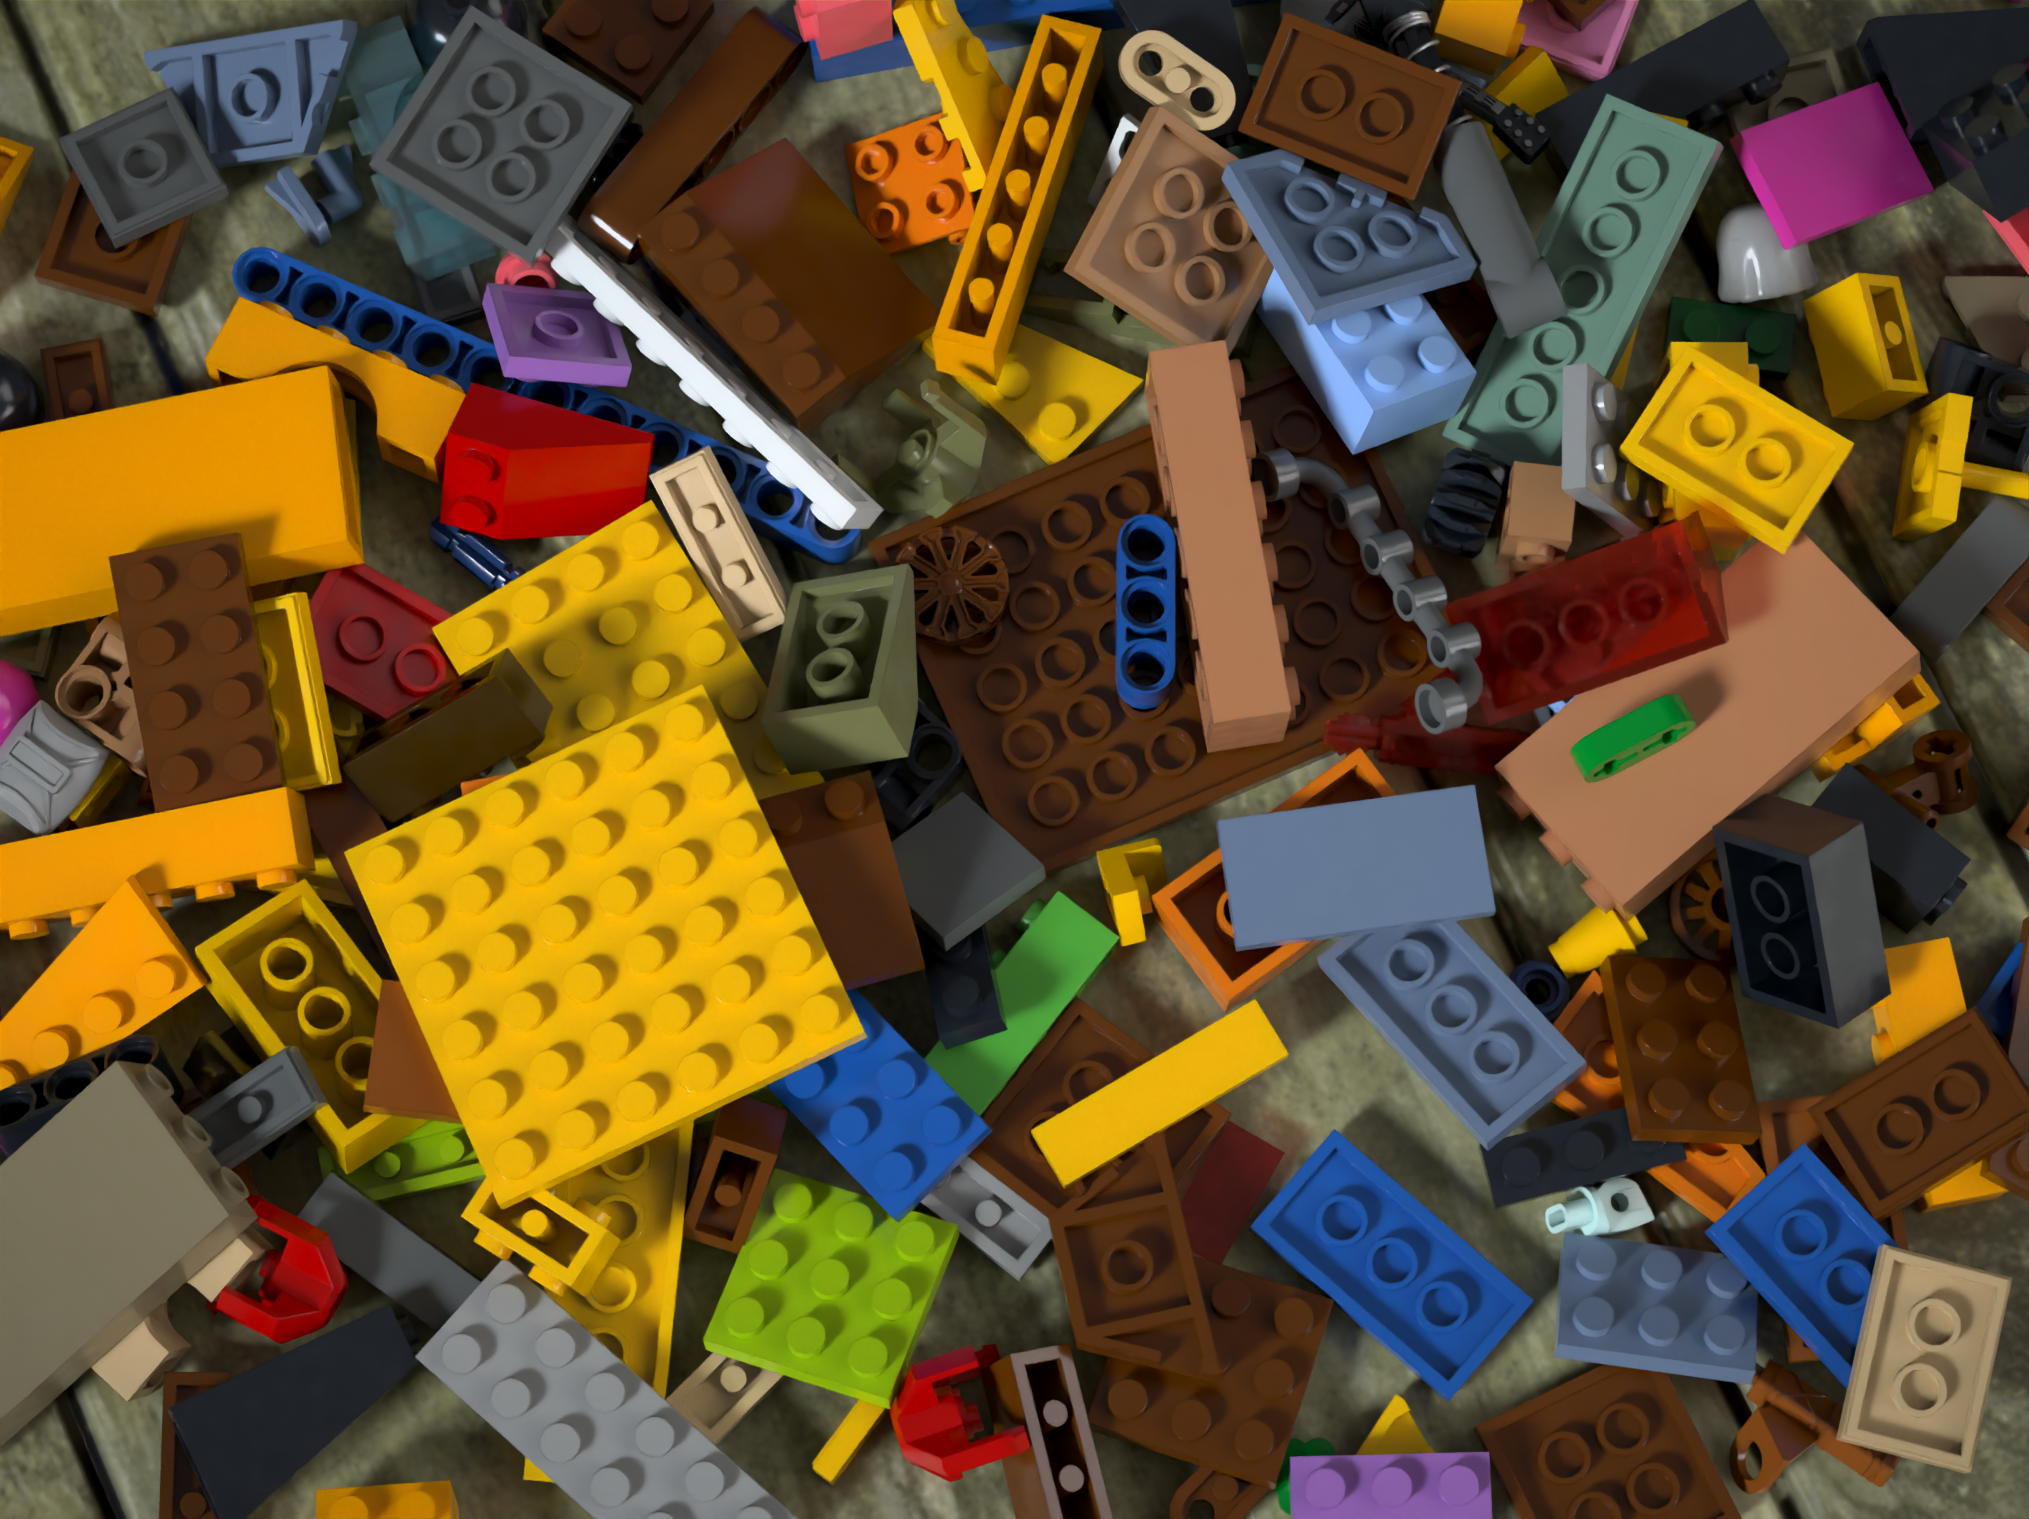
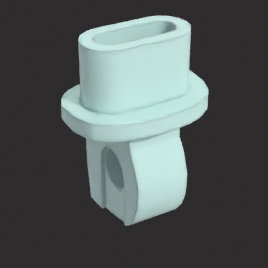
(1591, 1212)

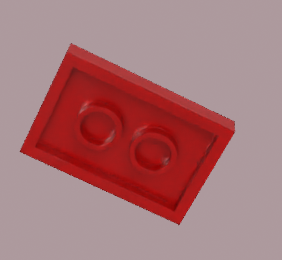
(377, 641)

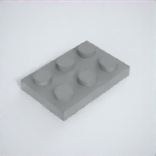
(1593, 429)

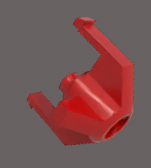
(299, 1284)
(936, 1424)

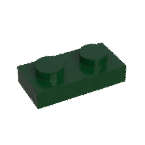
(1766, 331)

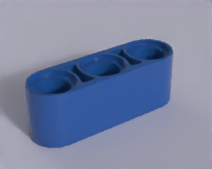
(1151, 582)

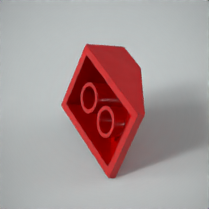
(539, 468)

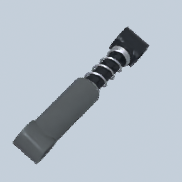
(1476, 185)

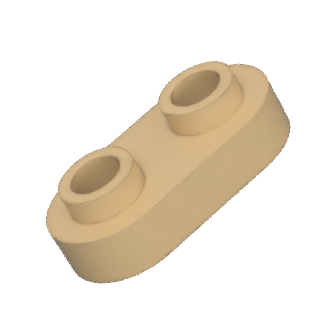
(1177, 79)

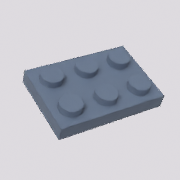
(1655, 1309)

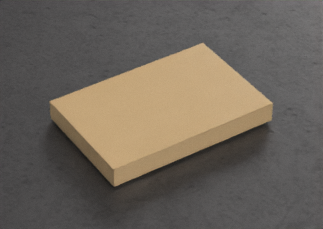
(1924, 1359)

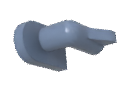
(337, 176)

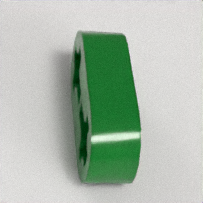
(1632, 738)

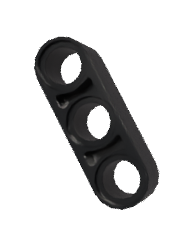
(37, 1100)

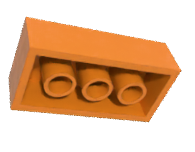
(1196, 905)

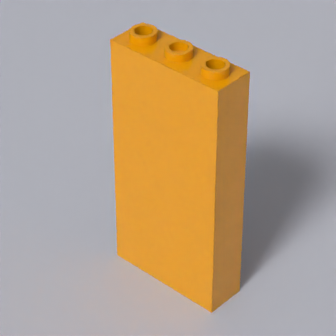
(171, 471)

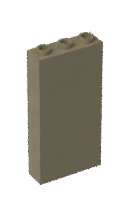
(101, 1229)

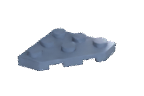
(1340, 238)

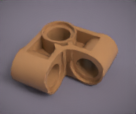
(105, 671)

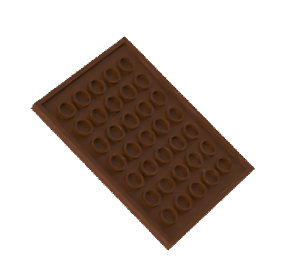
(1039, 694)

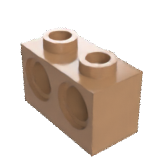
(1533, 519)

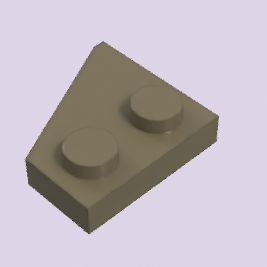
(1995, 320)

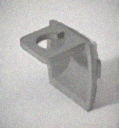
(47, 769)

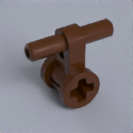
(1934, 779)

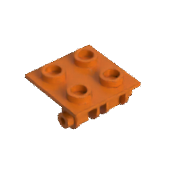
(911, 186)

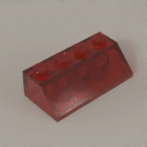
(1596, 617)

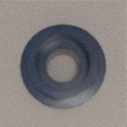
(1551, 978)

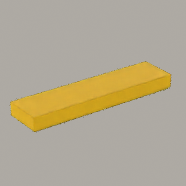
(1159, 1093)

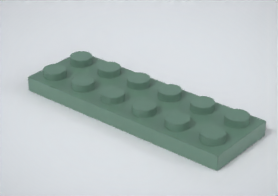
(1606, 252)

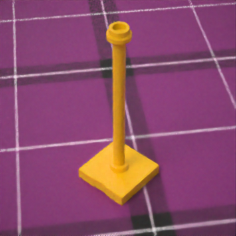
(1936, 470)

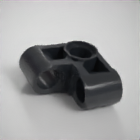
(1995, 435)
(909, 791)

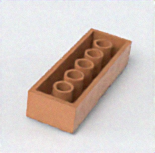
(1219, 553)

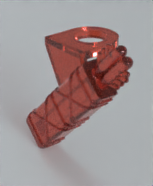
(1409, 743)

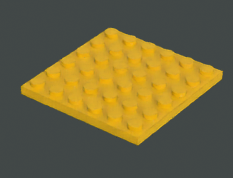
(603, 946)

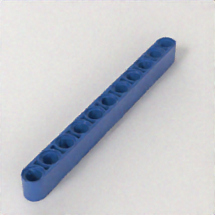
(472, 357)

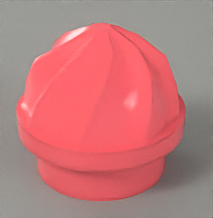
(515, 272)

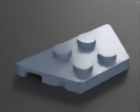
(259, 91)

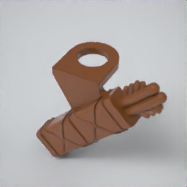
(1788, 1423)

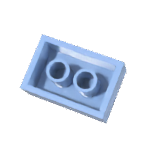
(1374, 368)

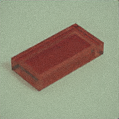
(1227, 1190)

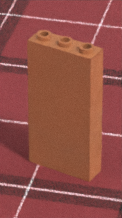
(1788, 685)

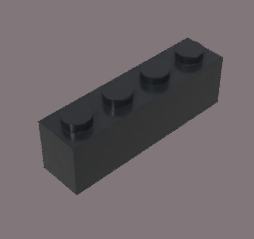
(1685, 79)

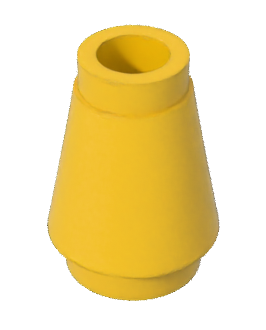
(1593, 939)

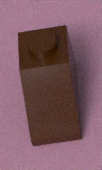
(734, 1173)

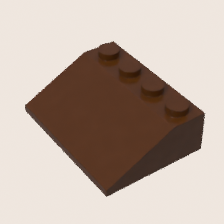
(787, 283)
(847, 876)

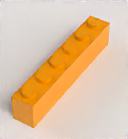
(1018, 200)
(169, 853)

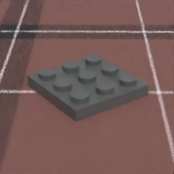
(501, 136)

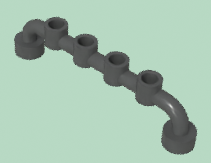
(1438, 703)

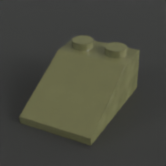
(845, 672)

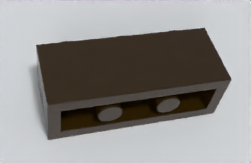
(448, 738)

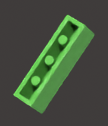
(1037, 982)

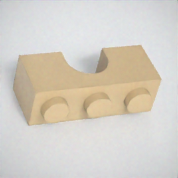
(153, 1346)

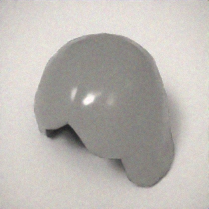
(1754, 260)

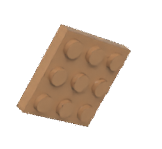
(1173, 239)

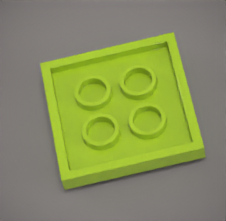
(831, 1288)

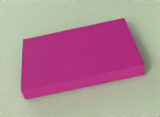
(1831, 165)

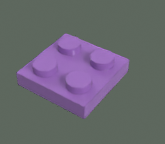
(554, 336)

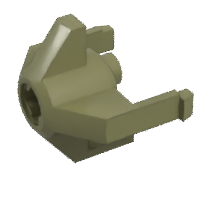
(934, 464)

